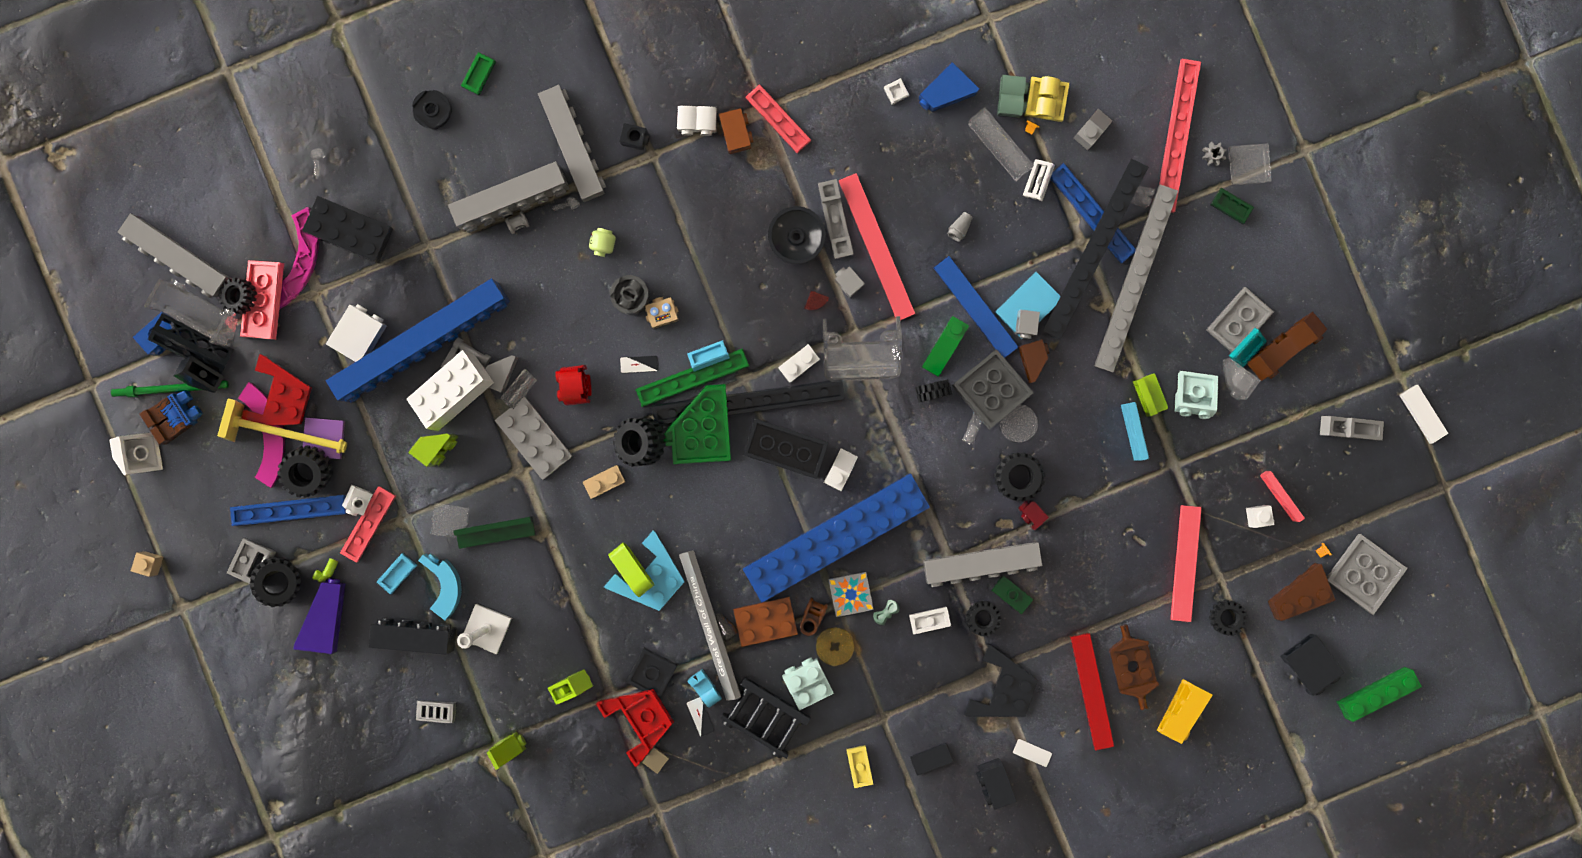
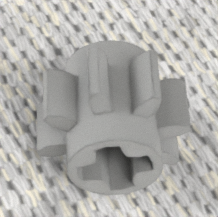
(1209, 154)

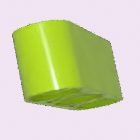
(631, 569)

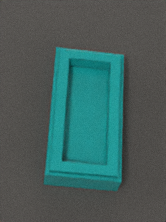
(1248, 347)

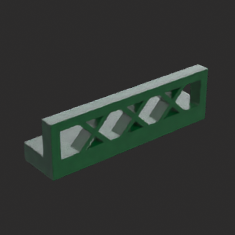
(495, 532)

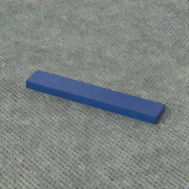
(1089, 209)
(975, 307)
(287, 510)

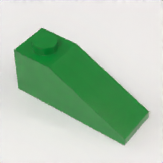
(945, 346)

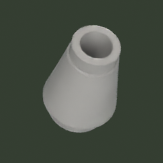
(960, 227)

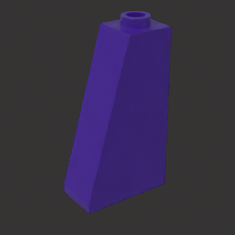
(323, 620)

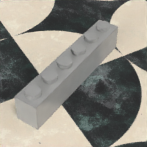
(571, 143)
(173, 255)
(980, 563)

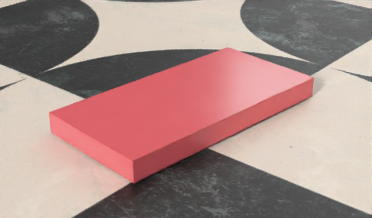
(263, 317)

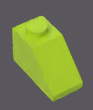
(570, 687)

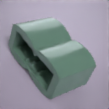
(1011, 96)

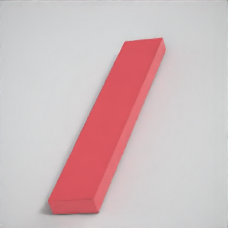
(1185, 563)

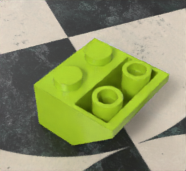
(431, 449)

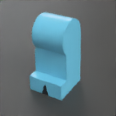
(704, 688)

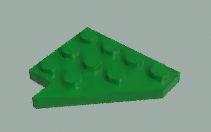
(701, 429)

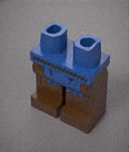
(171, 417)

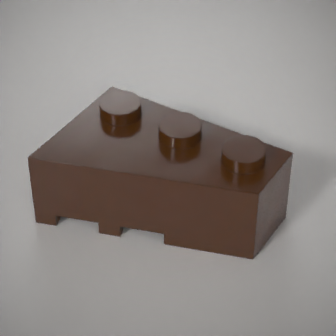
(1303, 594)

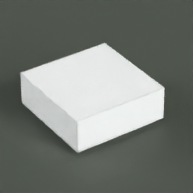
(896, 91)

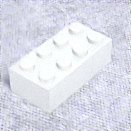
(450, 390)

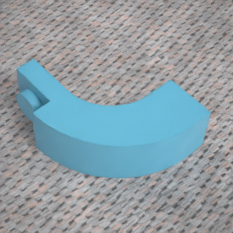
(450, 585)

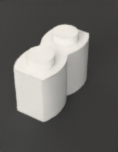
(697, 119)

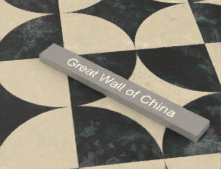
(710, 625)

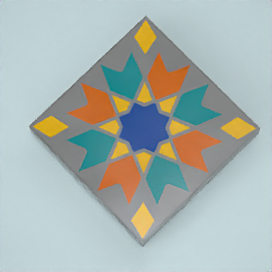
(850, 594)

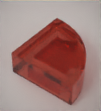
(815, 301)

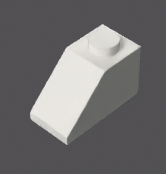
(840, 469)

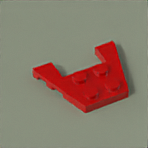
(286, 397)
(646, 717)

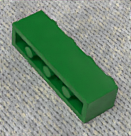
(1379, 694)

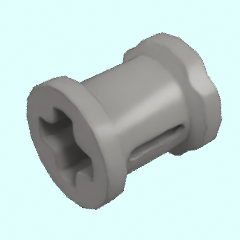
(517, 222)

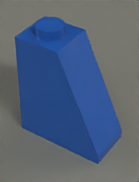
(947, 89)

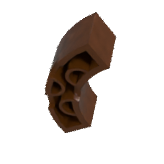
(1287, 345)

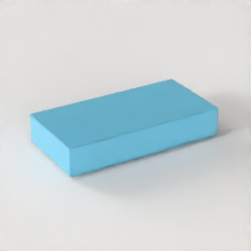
(708, 355)
(396, 573)

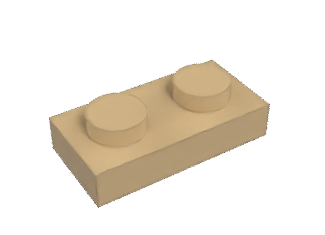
(604, 481)

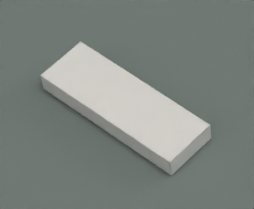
(1423, 414)

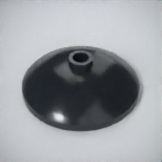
(796, 221)

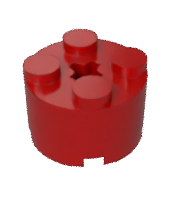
(573, 385)

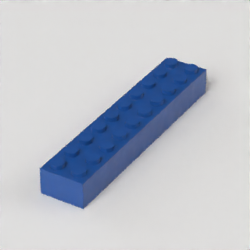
(418, 341)
(836, 537)

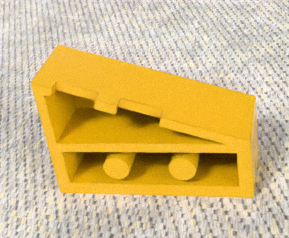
(1183, 711)

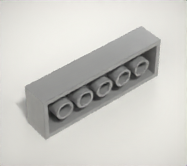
(509, 197)

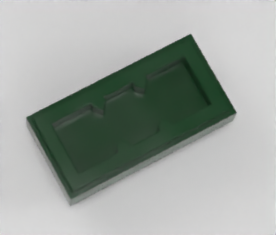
(1232, 206)
(1012, 594)

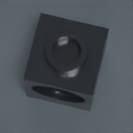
(628, 130)

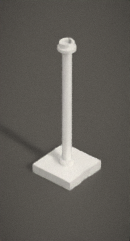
(485, 629)

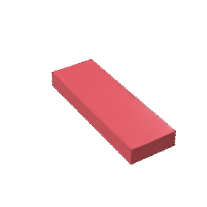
(1282, 497)

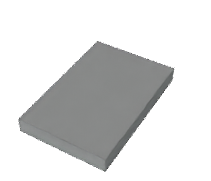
(1239, 319)

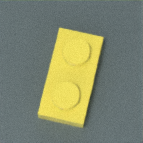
(859, 766)

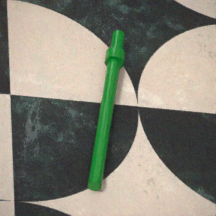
(133, 391)

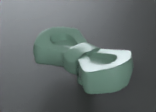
(891, 608)

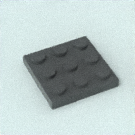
(992, 389)

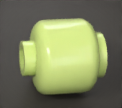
(602, 242)

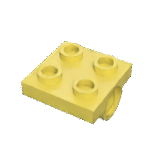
(1047, 98)

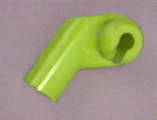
(327, 572)

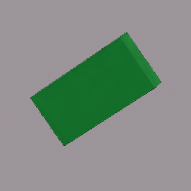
(478, 73)

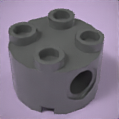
(630, 295)

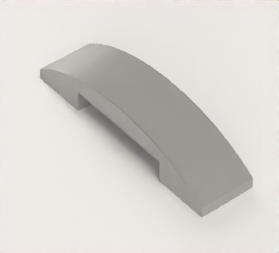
(835, 218)

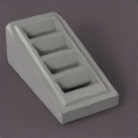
(450, 714)

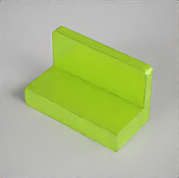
(1150, 395)

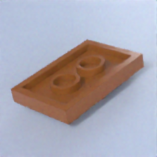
(765, 621)

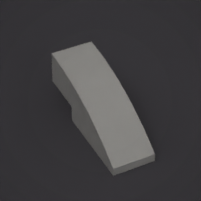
(1351, 428)

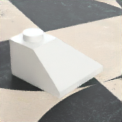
(136, 453)

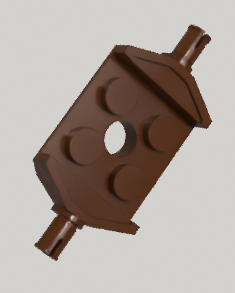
(1143, 679)

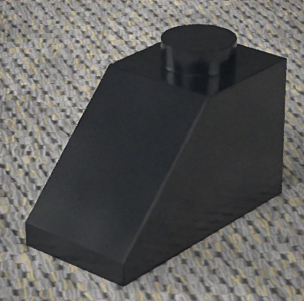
(198, 375)

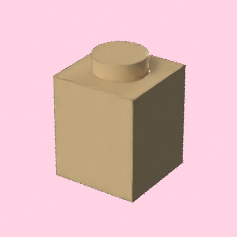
(146, 563)

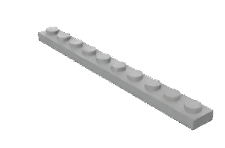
(1136, 278)

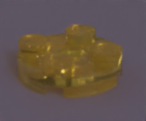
(834, 635)

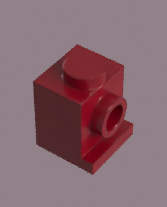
(1032, 514)

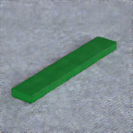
(689, 379)

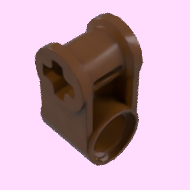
(813, 615)

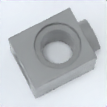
(848, 281)
(1027, 323)

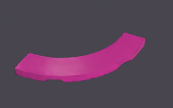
(304, 261)
(273, 444)

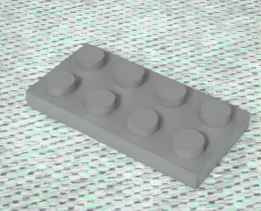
(534, 438)

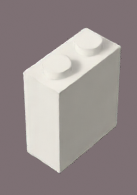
(356, 333)

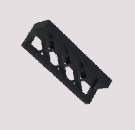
(172, 341)

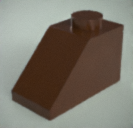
(1033, 358)

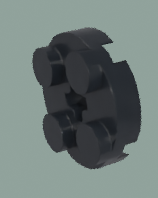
(433, 120)

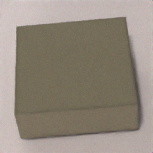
(655, 759)

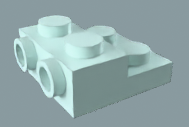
(1196, 394)
(807, 683)

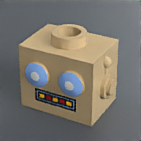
(661, 312)

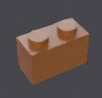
(735, 131)

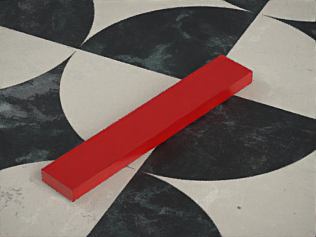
(1092, 691)

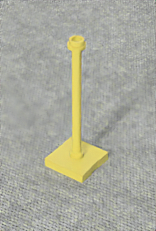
(232, 420)

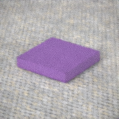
(325, 429)

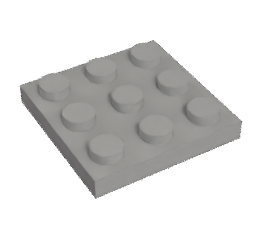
(1366, 574)

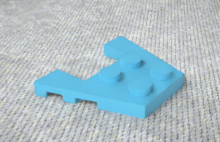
(661, 571)

